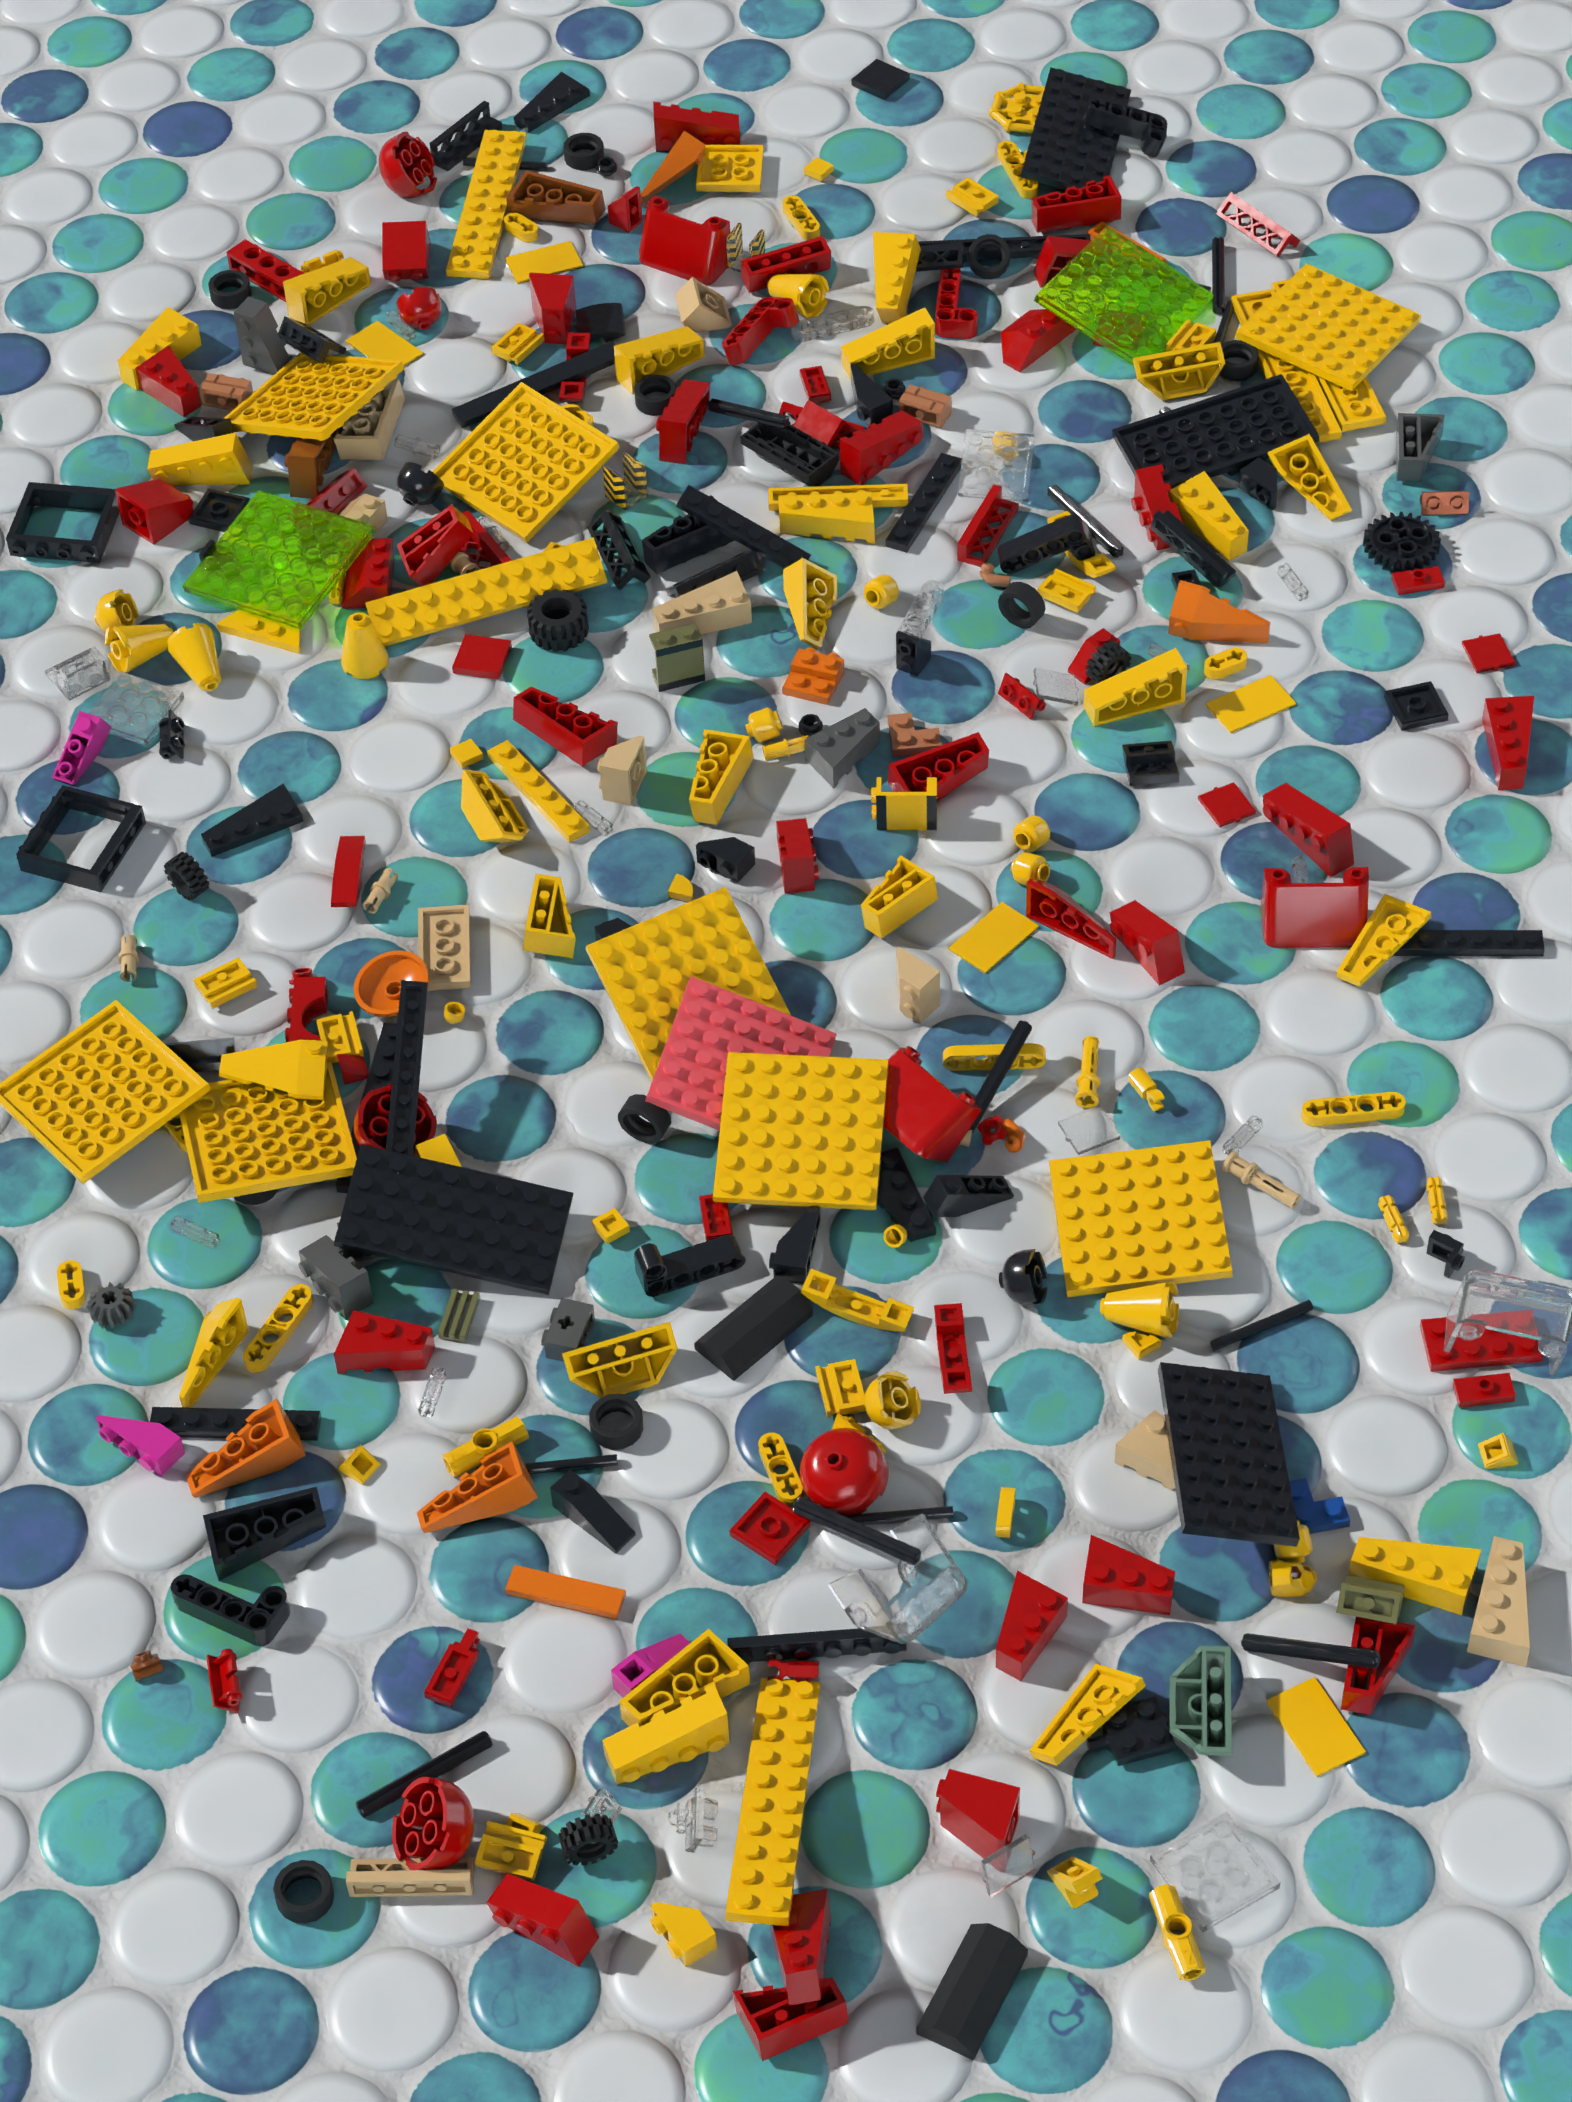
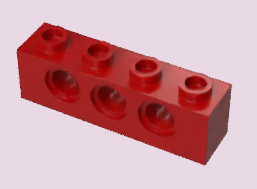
(801, 258)
(261, 267)

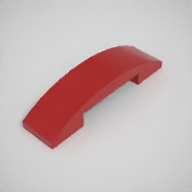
(576, 345)
(952, 1348)

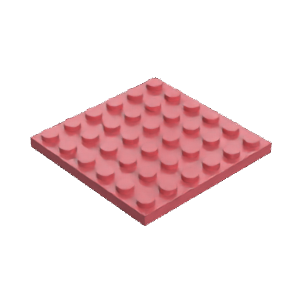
(702, 1034)

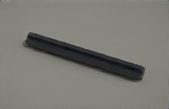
(1218, 277)
(748, 413)
(1097, 531)
(1001, 1069)
(857, 1531)
(1311, 1650)
(432, 1768)

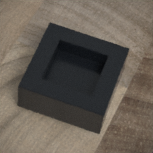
(1188, 576)

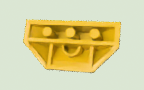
(1180, 371)
(490, 809)
(622, 1362)

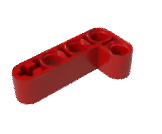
(949, 319)
(757, 325)

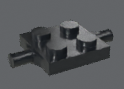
(1135, 1733)

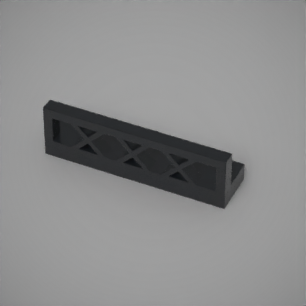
(464, 141)
(941, 256)
(308, 339)
(620, 543)
(1192, 548)
(745, 563)
(203, 1054)

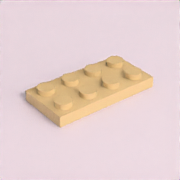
(445, 946)

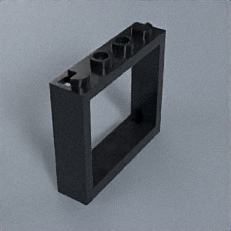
(63, 497)
(96, 878)

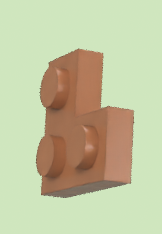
(910, 741)

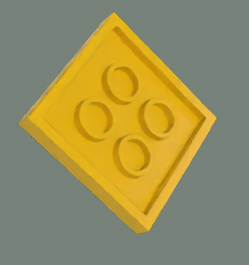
(730, 169)

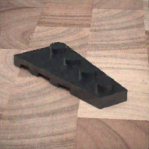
(551, 101)
(259, 819)
(901, 1197)

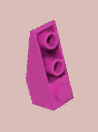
(82, 747)
(148, 1442)
(644, 1663)

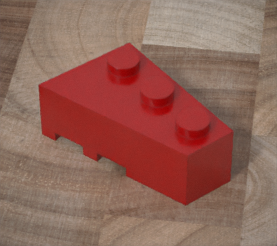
(383, 1343)
(1028, 1625)
(1364, 1684)
(779, 2027)

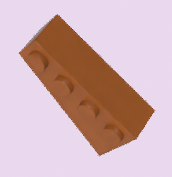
(555, 199)
(307, 464)

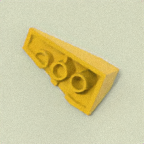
(810, 597)

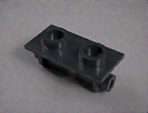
(172, 736)

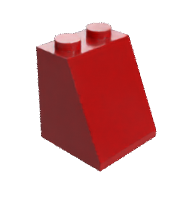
(405, 250)
(553, 305)
(153, 509)
(978, 1811)

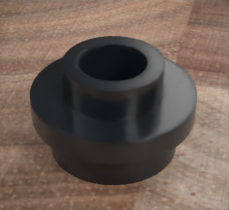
(606, 166)
(894, 388)
(810, 725)

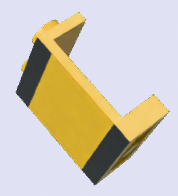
(905, 809)

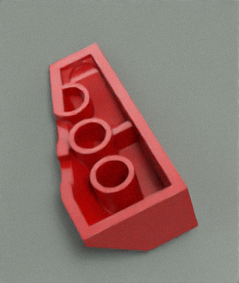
(1061, 913)

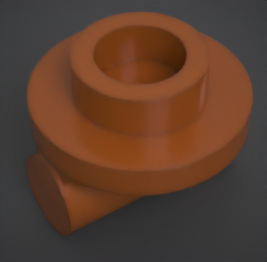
(146, 1665)

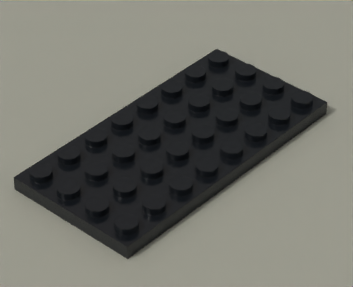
(1062, 146)
(1216, 432)
(454, 1219)
(1227, 1455)

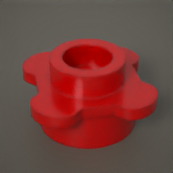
(301, 972)
(992, 1123)

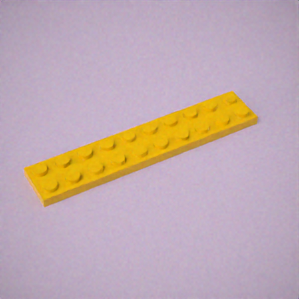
(486, 204)
(1302, 383)
(1351, 408)
(485, 592)
(773, 1803)

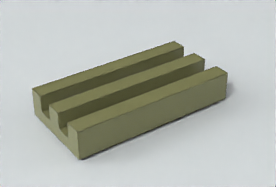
(454, 1297)

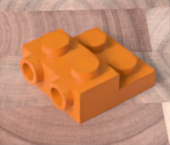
(814, 675)

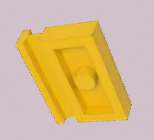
(972, 196)
(1190, 336)
(517, 343)
(1066, 590)
(225, 983)
(341, 1035)
(841, 1388)
(510, 1850)

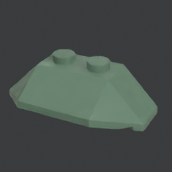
(1203, 1701)

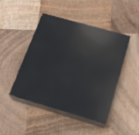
(880, 79)
(217, 510)
(1416, 705)

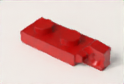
(453, 1670)

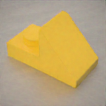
(1075, 1880)

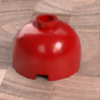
(420, 308)

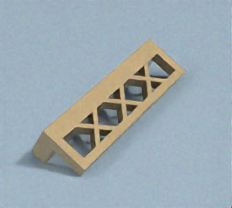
(408, 1882)

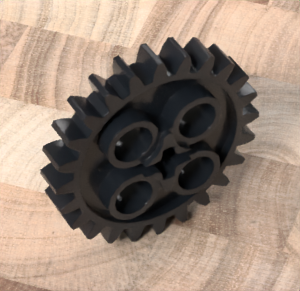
(1401, 542)

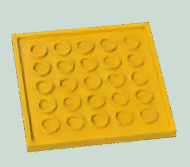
(1328, 326)
(313, 397)
(524, 462)
(653, 960)
(100, 1091)
(801, 1131)
(264, 1140)
(1139, 1218)

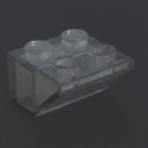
(80, 673)

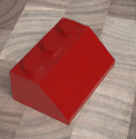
(370, 574)

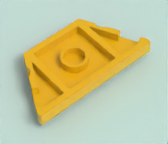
(261, 630)

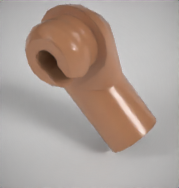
(992, 578)

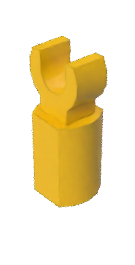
(1146, 1088)

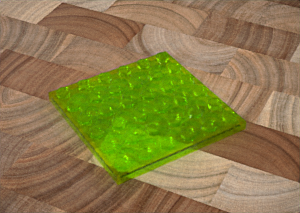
(1123, 296)
(279, 559)

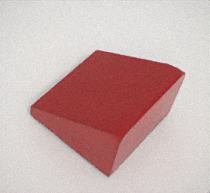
(352, 1068)

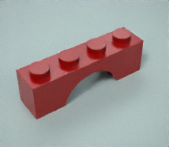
(308, 1001)

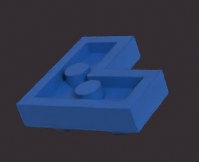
(1317, 1515)

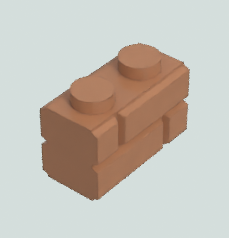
(224, 391)
(926, 405)

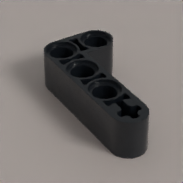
(1128, 122)
(1045, 542)
(686, 1266)
(194, 1595)

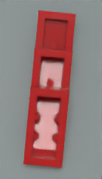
(348, 871)

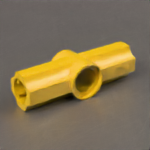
(469, 1454)
(1181, 1947)

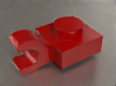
(799, 1669)

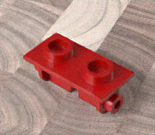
(1020, 696)
(223, 1682)

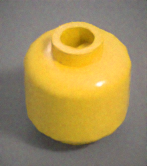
(881, 591)
(764, 725)
(1031, 833)
(1028, 867)
(1296, 1554)

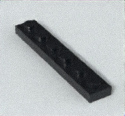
(924, 502)
(740, 528)
(1474, 943)
(221, 1421)
(811, 1644)

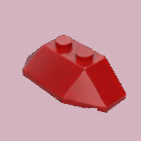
(1032, 337)

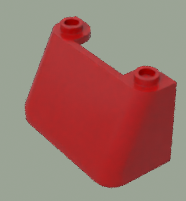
(683, 245)
(1313, 912)
(924, 1110)

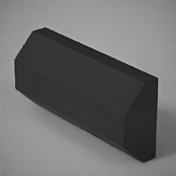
(793, 452)
(755, 1327)
(973, 1989)

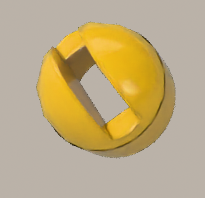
(457, 1014)
(892, 1237)

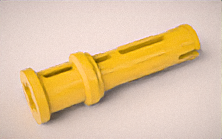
(1088, 1081)

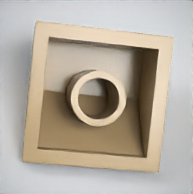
(702, 307)
(367, 510)
(623, 771)
(916, 986)

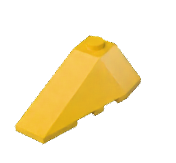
(1308, 473)
(289, 1066)
(218, 1339)

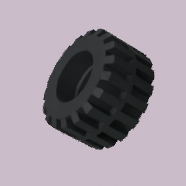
(557, 620)

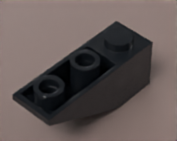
(965, 1193)

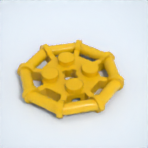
(1015, 107)

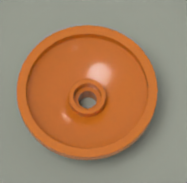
(379, 981)

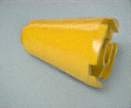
(805, 290)
(136, 644)
(362, 648)
(196, 654)
(1144, 1308)

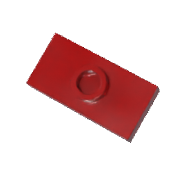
(815, 384)
(1418, 580)
(715, 1217)
(1484, 1390)

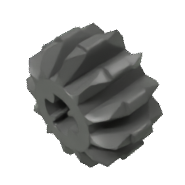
(111, 1305)

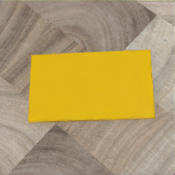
(545, 260)
(382, 343)
(1250, 703)
(993, 937)
(1315, 1726)

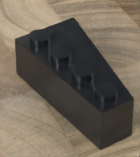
(681, 542)
(261, 1528)

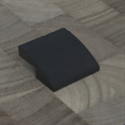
(602, 321)
(1150, 763)

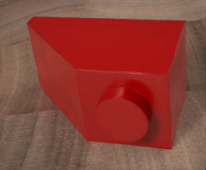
(626, 210)
(1079, 664)

